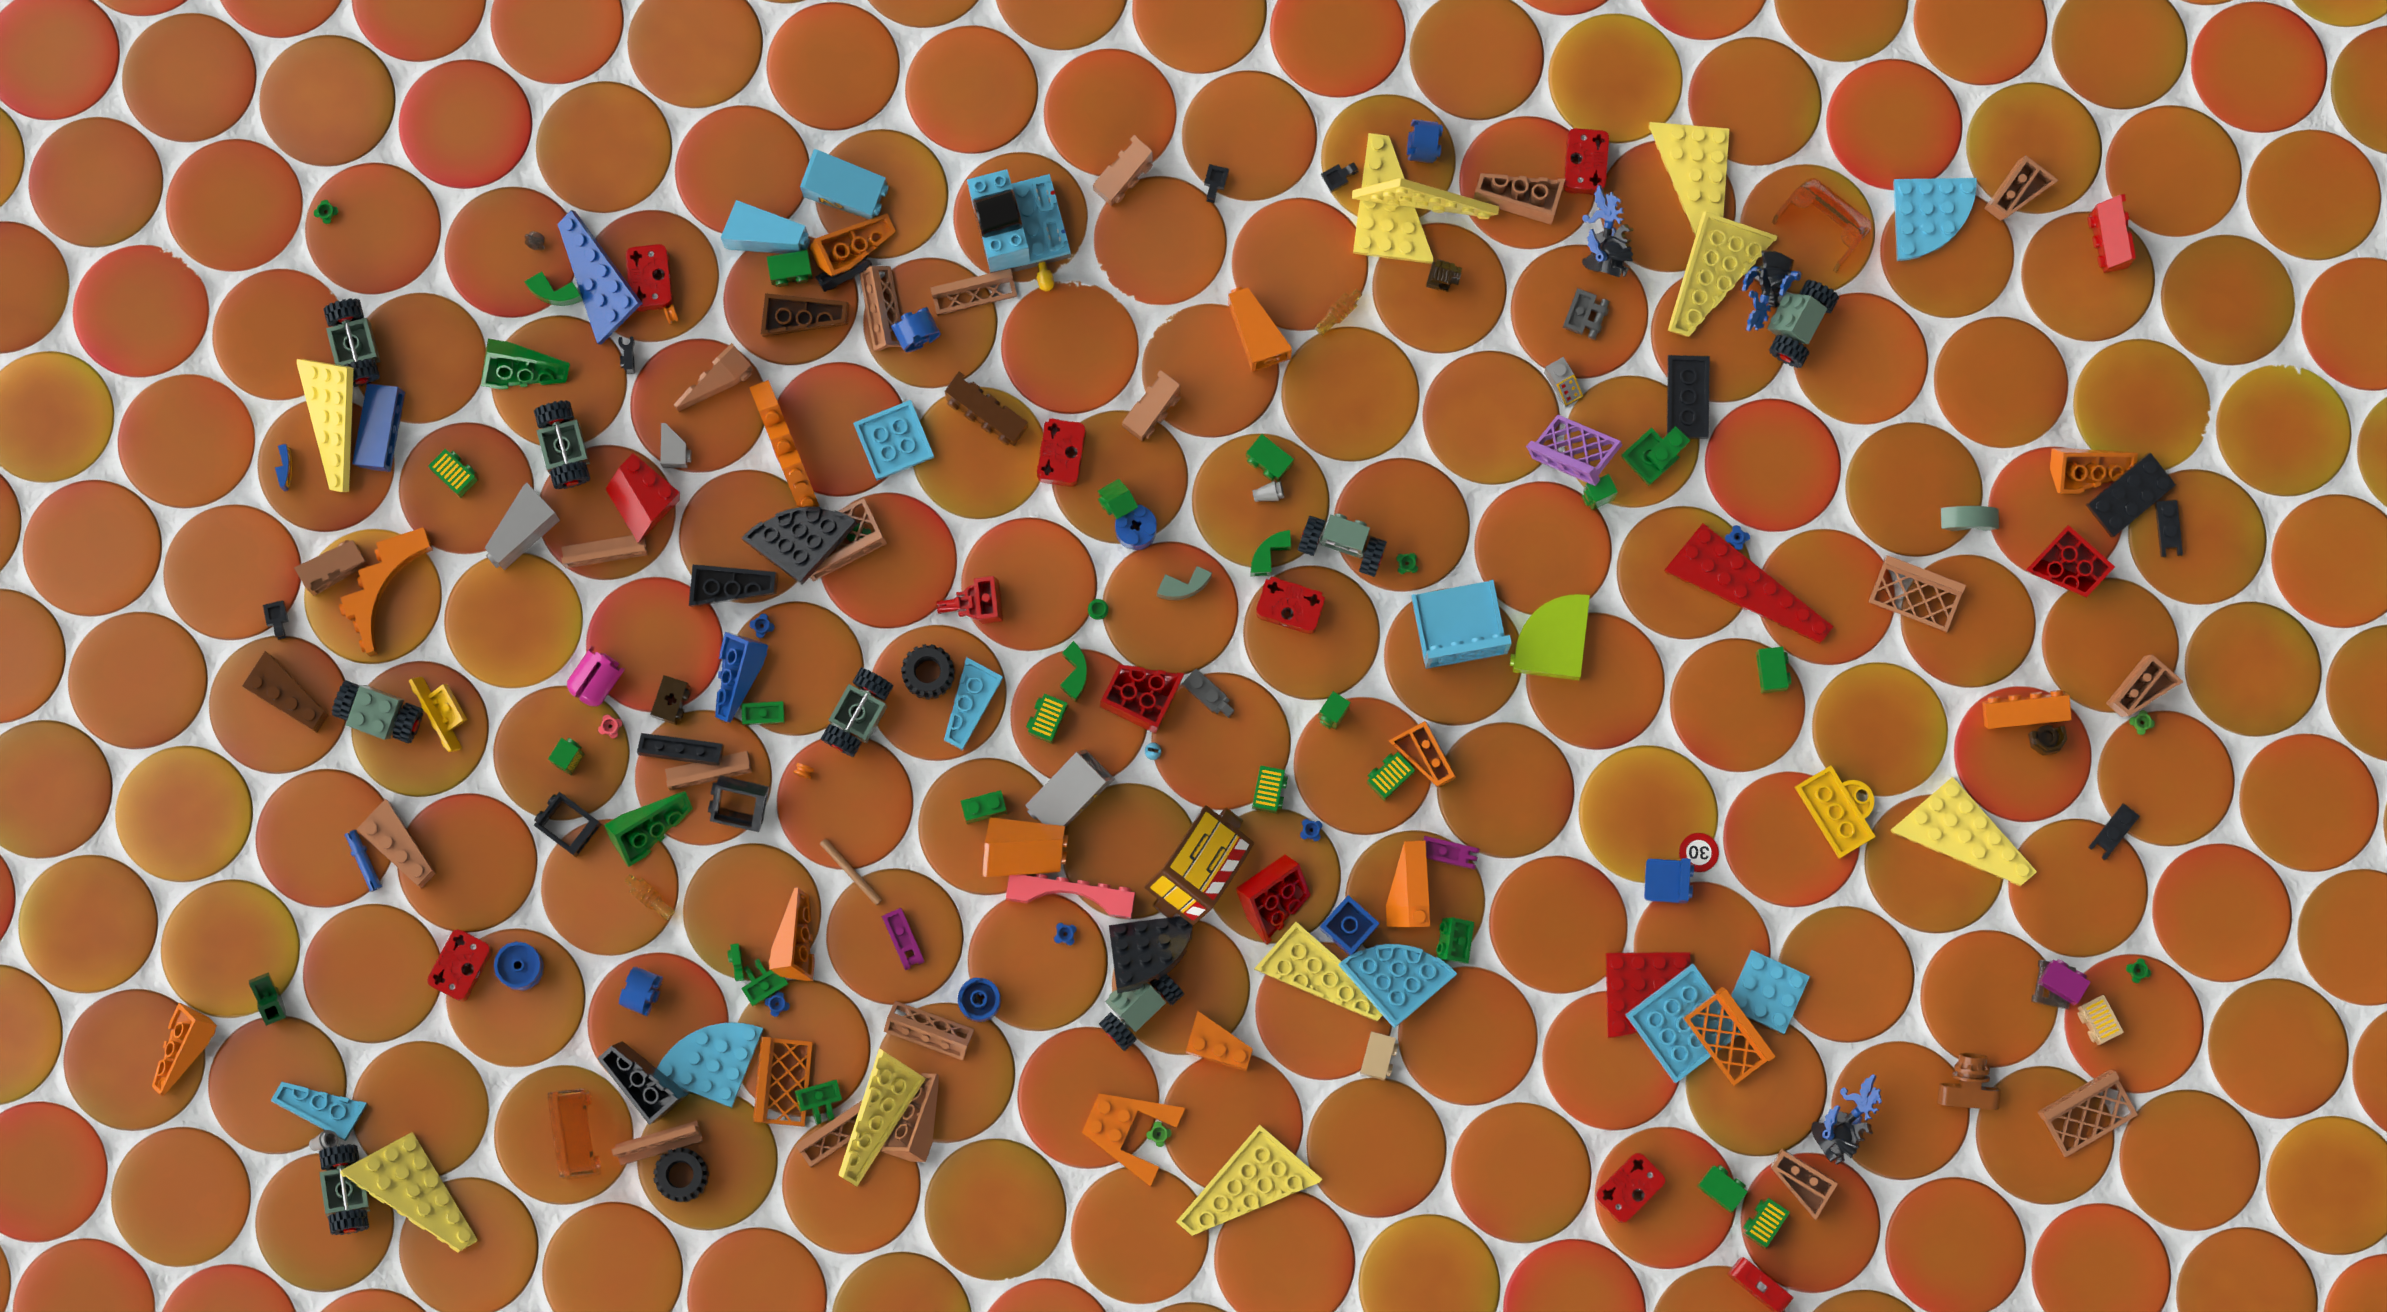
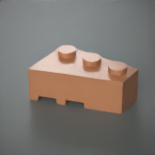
(1124, 172)
(2019, 187)
(1152, 406)
(331, 567)
(2142, 686)
(1804, 1181)

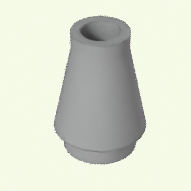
(1269, 492)
(324, 1140)

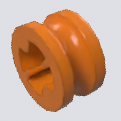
(671, 314)
(803, 771)

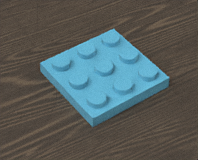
(893, 440)
(1769, 991)

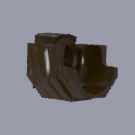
(1443, 275)
(2048, 740)

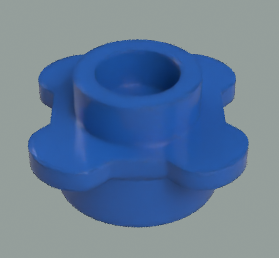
(1731, 538)
(762, 619)
(1316, 826)
(1070, 930)
(783, 1005)

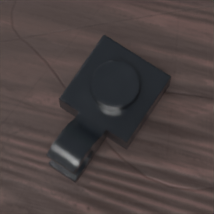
(1337, 177)
(1215, 179)
(627, 361)
(275, 616)

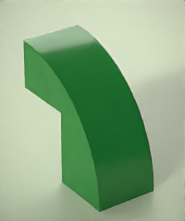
(542, 290)
(1262, 558)
(1076, 681)

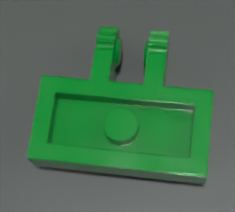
(763, 986)
(817, 1096)

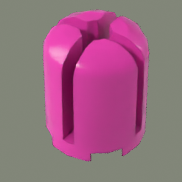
(594, 677)

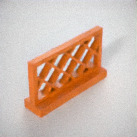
(1744, 1026)
(764, 1077)

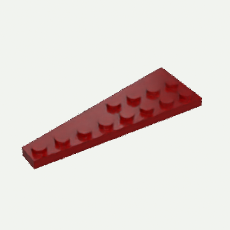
(1724, 571)

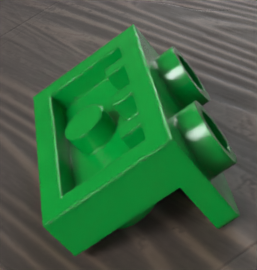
(1455, 940)

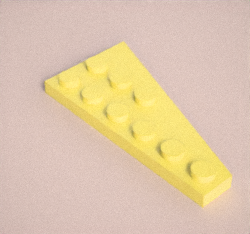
(1314, 969)
(883, 1104)

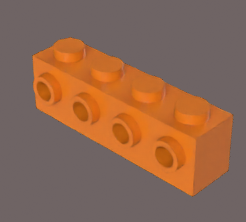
(2026, 710)

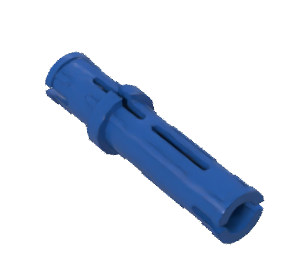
(363, 860)

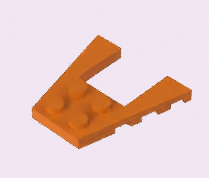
(1111, 1122)

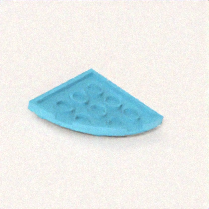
(1930, 213)
(1397, 978)
(713, 1060)

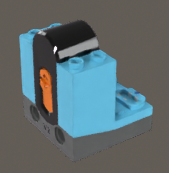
(1018, 221)

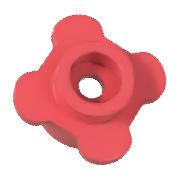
(608, 720)

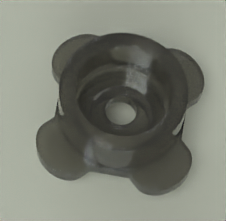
(535, 240)

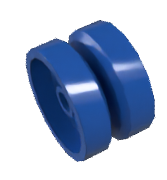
(527, 975)

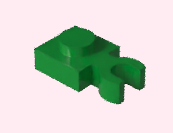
(735, 957)

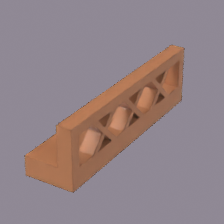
(971, 284)
(877, 306)
(602, 551)
(698, 773)
(926, 1033)
(826, 1130)

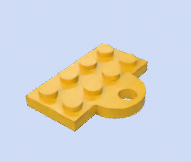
(1838, 809)

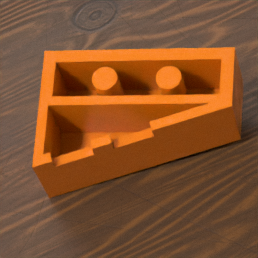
(1425, 753)
(1217, 1045)

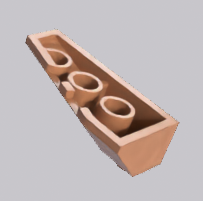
(727, 371)
(915, 1129)

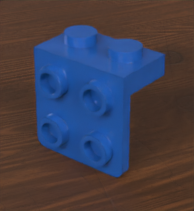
(1668, 880)

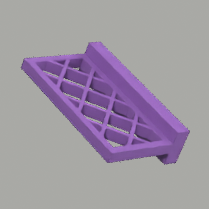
(1562, 461)

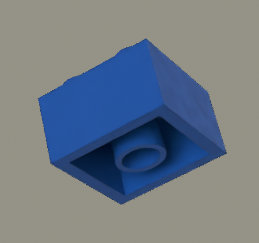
(1349, 925)

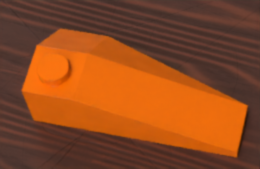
(847, 247)
(2085, 468)
(1409, 890)
(791, 947)
(188, 1038)

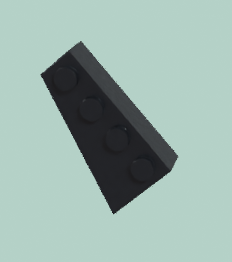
(726, 584)
(641, 1082)

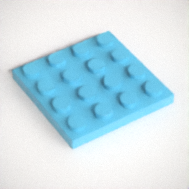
(1665, 1031)

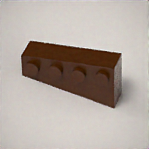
(795, 314)
(985, 410)
(280, 690)

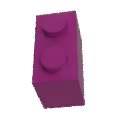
(2064, 982)

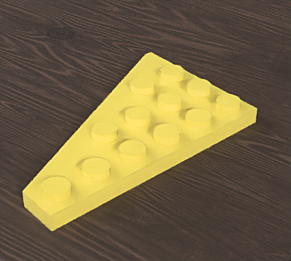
(1696, 166)
(1412, 194)
(1382, 228)
(1717, 260)
(329, 402)
(1959, 828)
(1250, 1179)
(409, 1183)

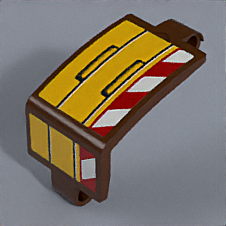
(1201, 866)

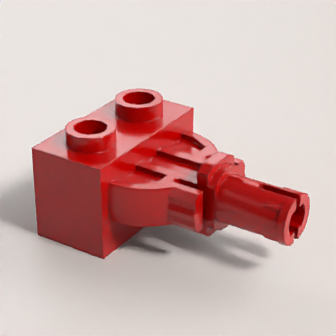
(977, 601)

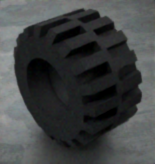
(923, 654)
(664, 1165)

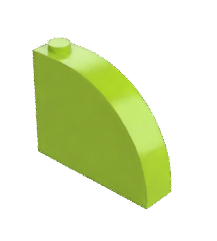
(1553, 639)

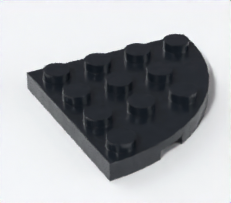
(800, 539)
(1147, 950)

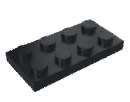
(1688, 395)
(2130, 494)

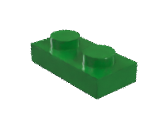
(1668, 448)
(762, 713)

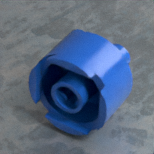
(1423, 141)
(916, 330)
(1132, 538)
(640, 991)
(975, 1011)

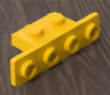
(442, 711)

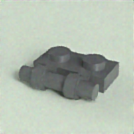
(1580, 310)

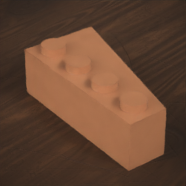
(1521, 195)
(394, 841)

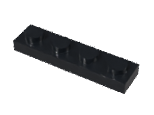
(680, 749)

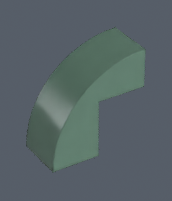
(1969, 517)
(1177, 590)

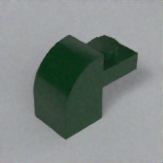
(268, 999)

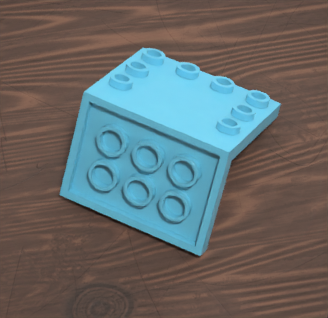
(1460, 624)

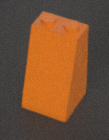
(1259, 335)
(1023, 848)

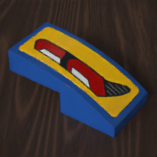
(284, 472)

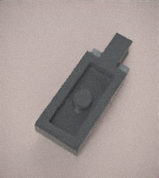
(1207, 693)

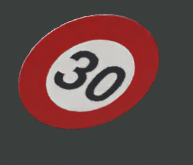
(1701, 850)

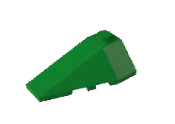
(515, 365)
(642, 828)

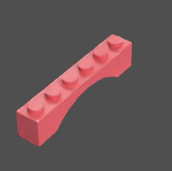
(1027, 888)

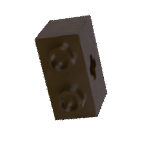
(662, 709)

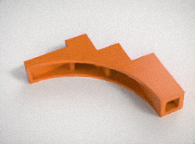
(783, 445)
(363, 605)

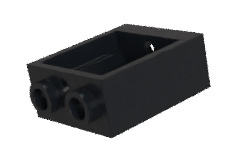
(735, 818)
(584, 836)

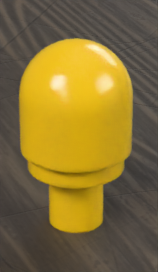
(1044, 277)

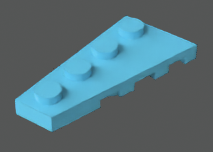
(972, 698)
(320, 1108)

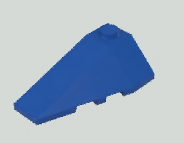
(740, 667)

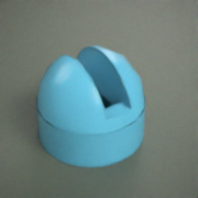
(1153, 755)

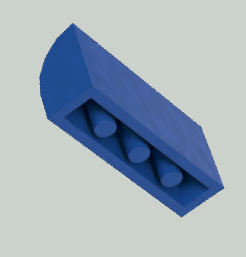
(378, 427)

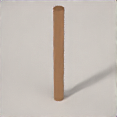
(851, 872)

